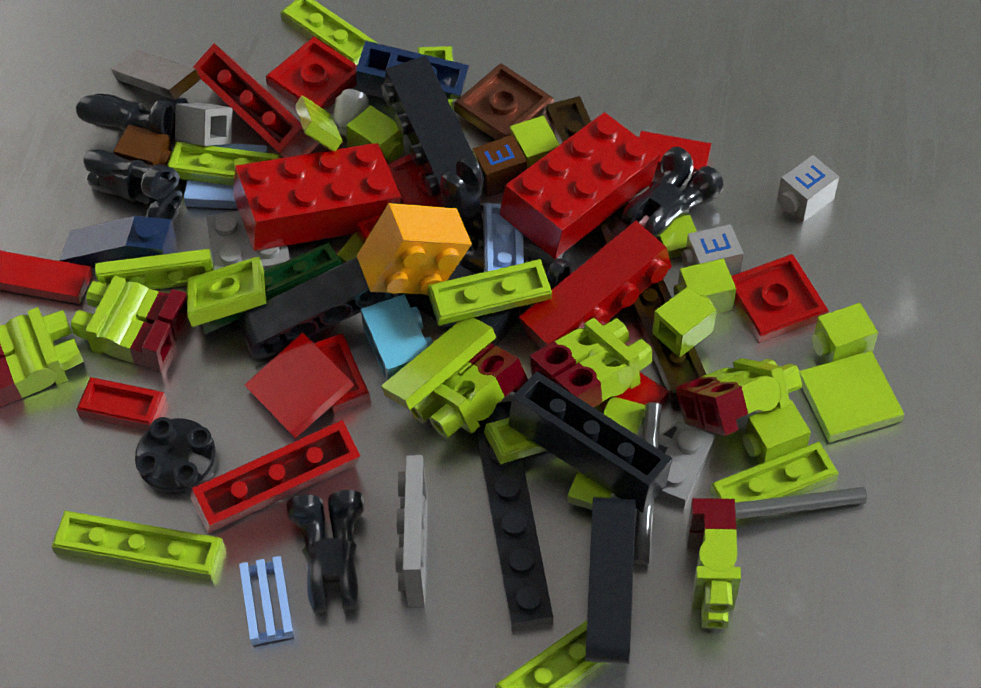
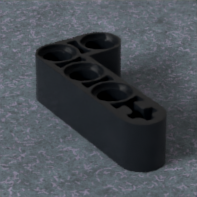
(308, 309)
(610, 580)

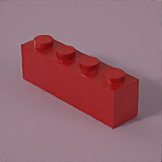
(253, 103)
(599, 286)
(274, 476)

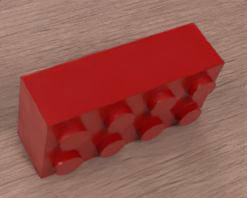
(579, 185)
(312, 195)

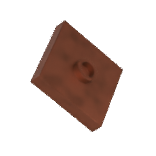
(501, 102)

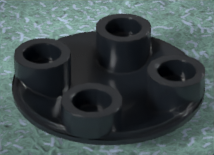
(175, 454)

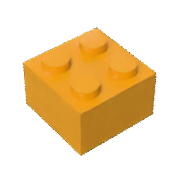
(413, 248)

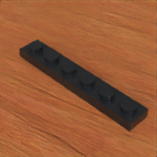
(514, 533)

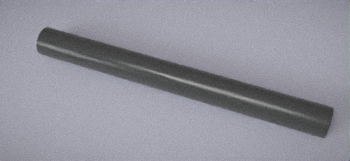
(800, 502)
(644, 520)

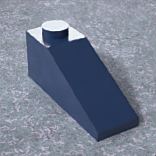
(378, 57)
(120, 240)

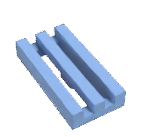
(261, 570)

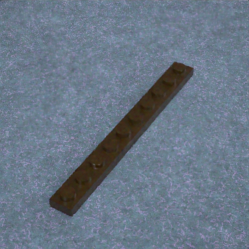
(567, 119)

